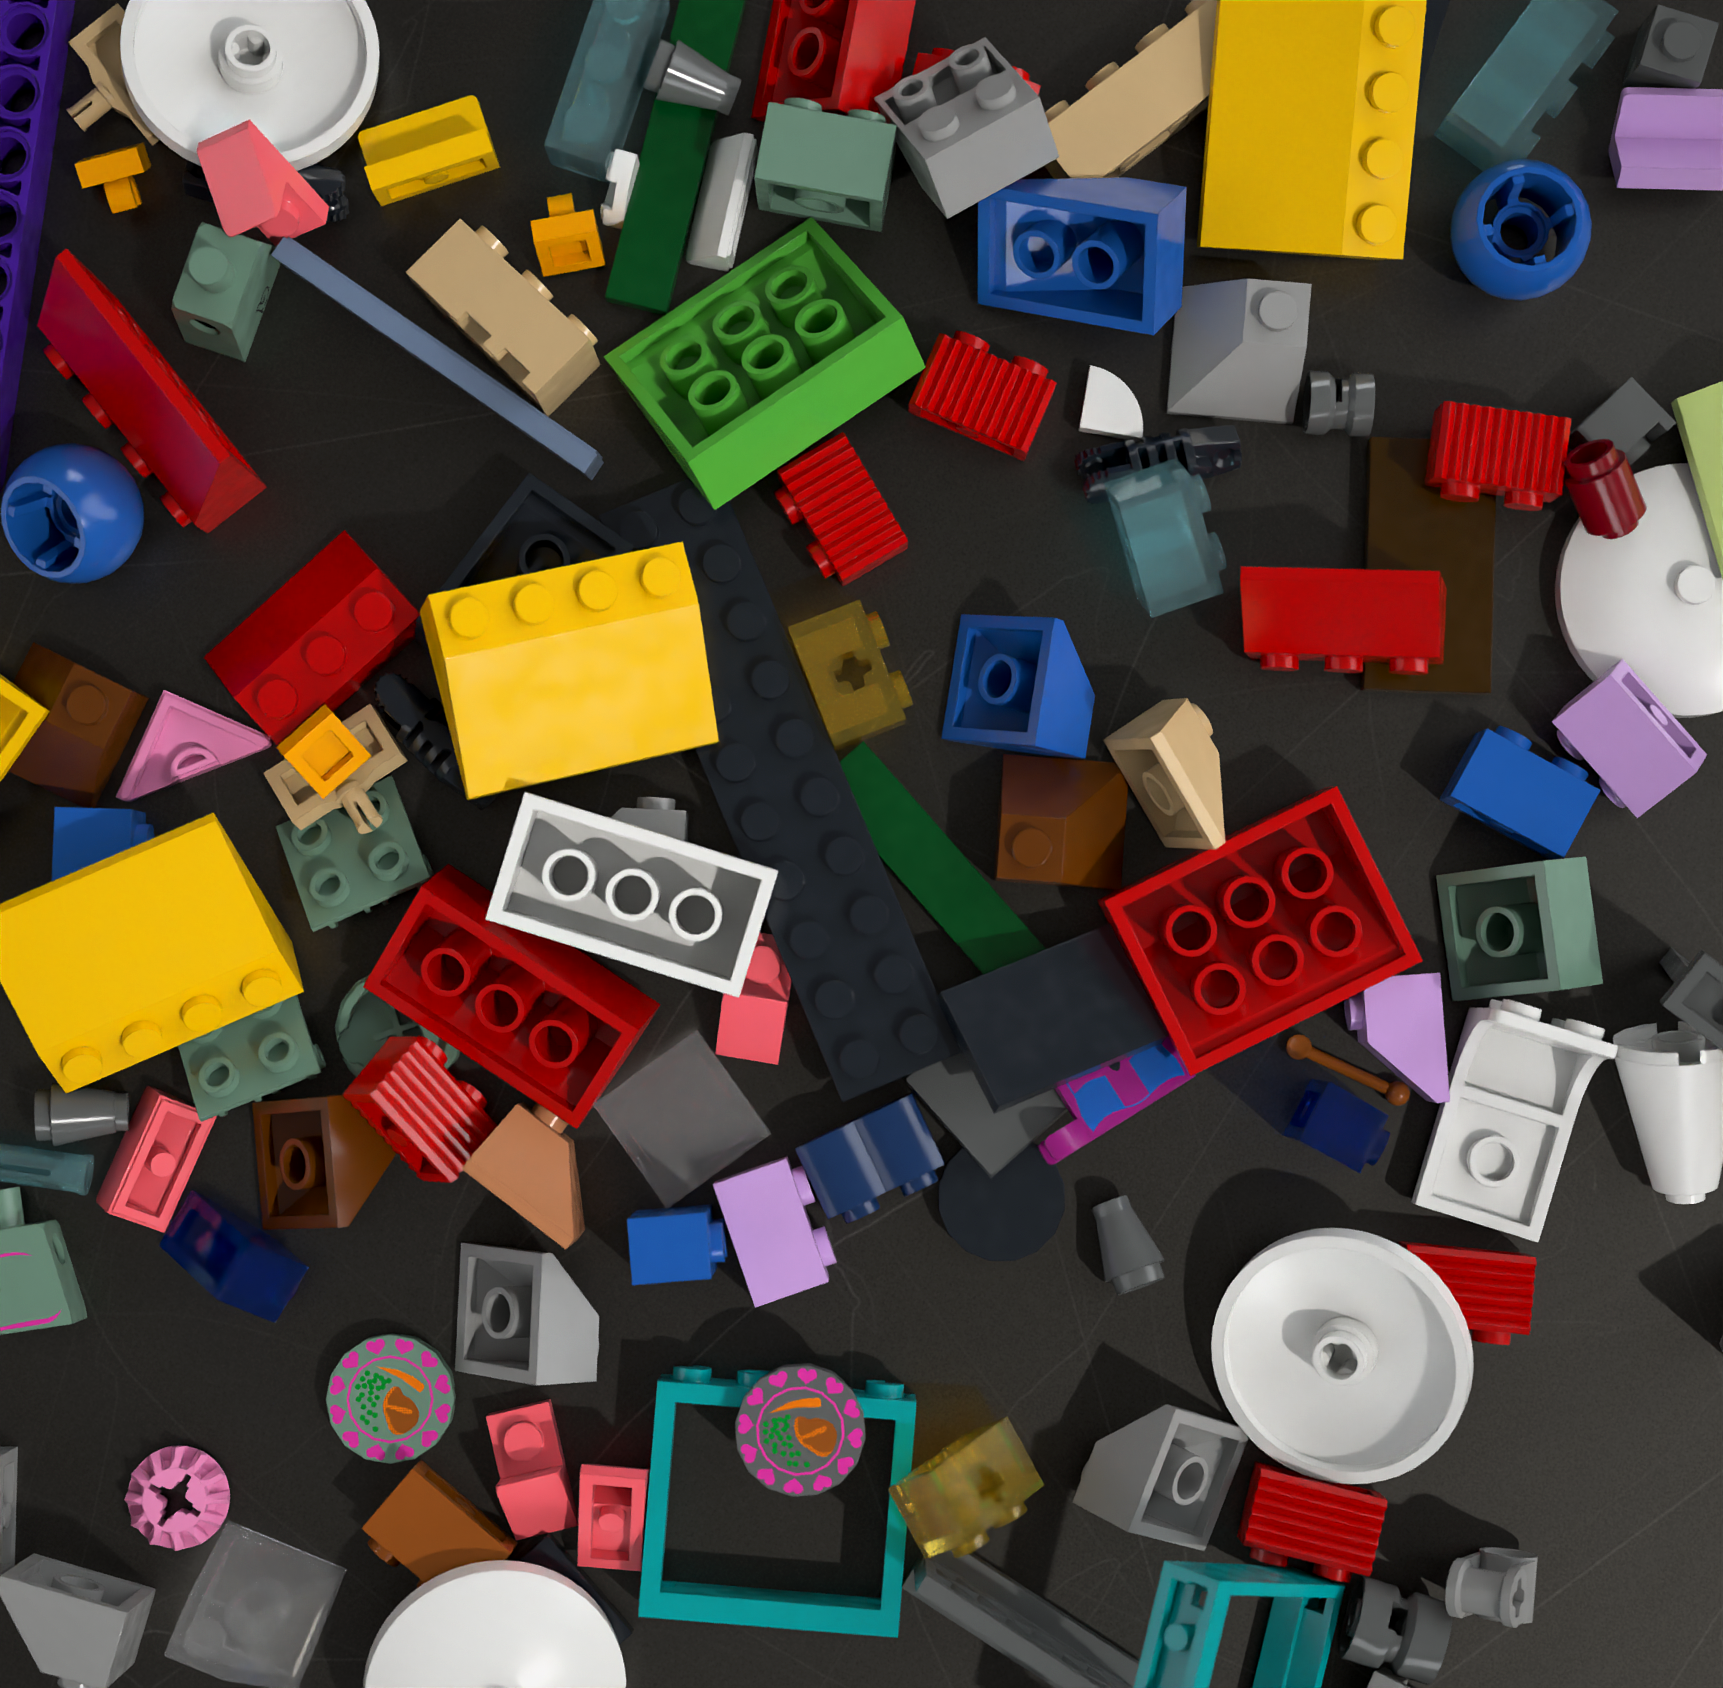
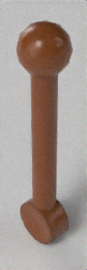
(1300, 1047)

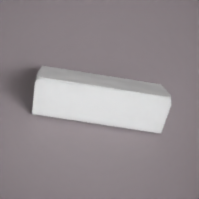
(722, 202)

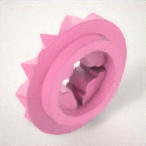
(206, 1490)

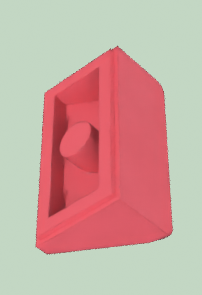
(154, 1160)

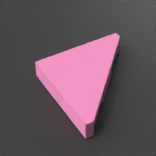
(185, 743)

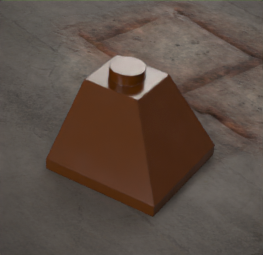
(82, 732)
(1061, 822)
(315, 1161)

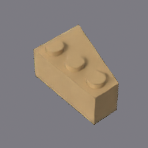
(506, 315)

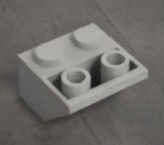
(968, 126)

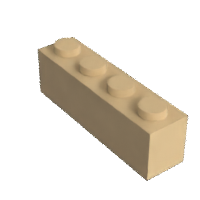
(1138, 104)

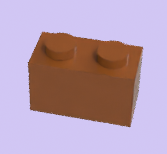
(433, 1527)

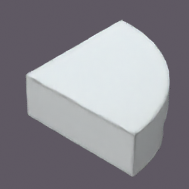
(622, 175)
(1110, 407)

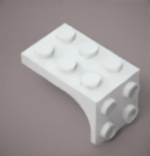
(1508, 1116)

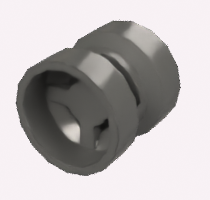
(1338, 403)

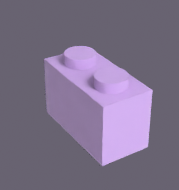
(1628, 739)
(773, 1230)

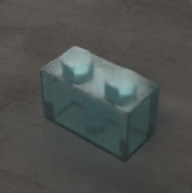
(1166, 536)

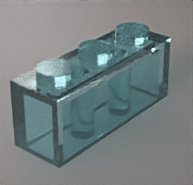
(1526, 79)
(604, 84)

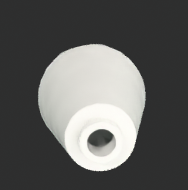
(1675, 1106)

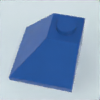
(1018, 687)

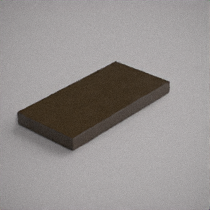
(1419, 530)

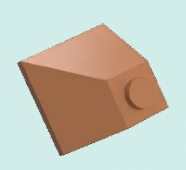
(533, 1171)

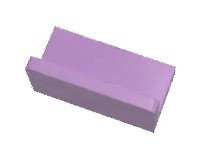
(1668, 139)

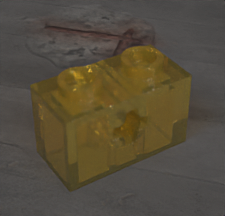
(822, 647)
(967, 1489)

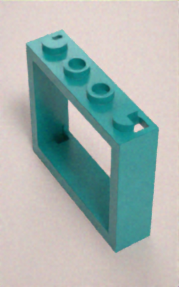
(759, 1605)
(1186, 1636)

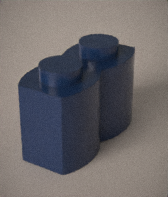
(870, 1158)

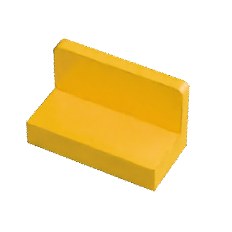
(427, 150)

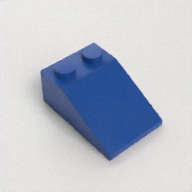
(1084, 250)

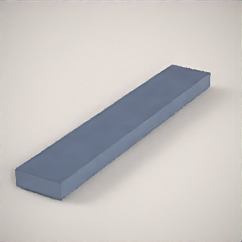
(438, 357)

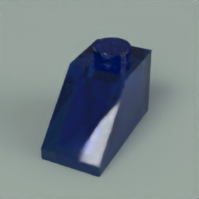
(1338, 1126)
(233, 1258)

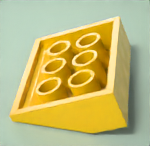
(1311, 126)
(571, 669)
(142, 953)

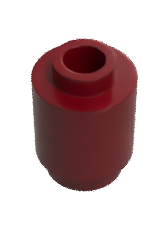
(1604, 489)

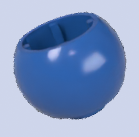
(1513, 272)
(72, 513)

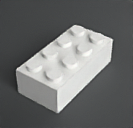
(631, 894)

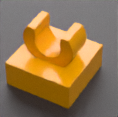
(116, 172)
(567, 238)
(323, 751)

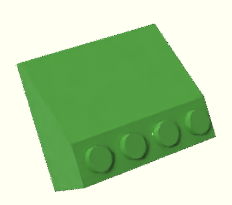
(766, 361)

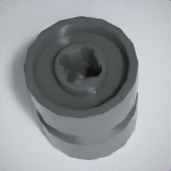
(1417, 1637)

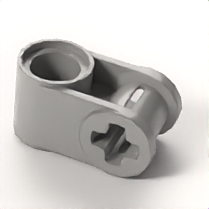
(1493, 1586)

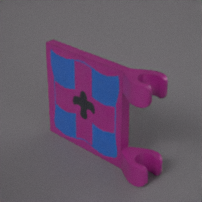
(1112, 1096)

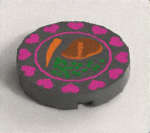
(800, 1429)

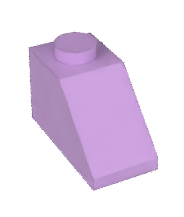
(1405, 1030)

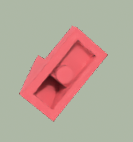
(258, 186)
(755, 1021)
(531, 1470)
(612, 1516)

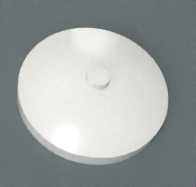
(284, 64)
(1649, 597)
(1342, 1355)
(496, 1630)

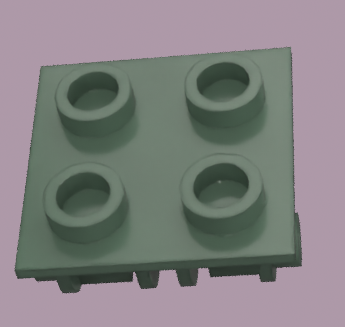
(352, 871)
(250, 1059)

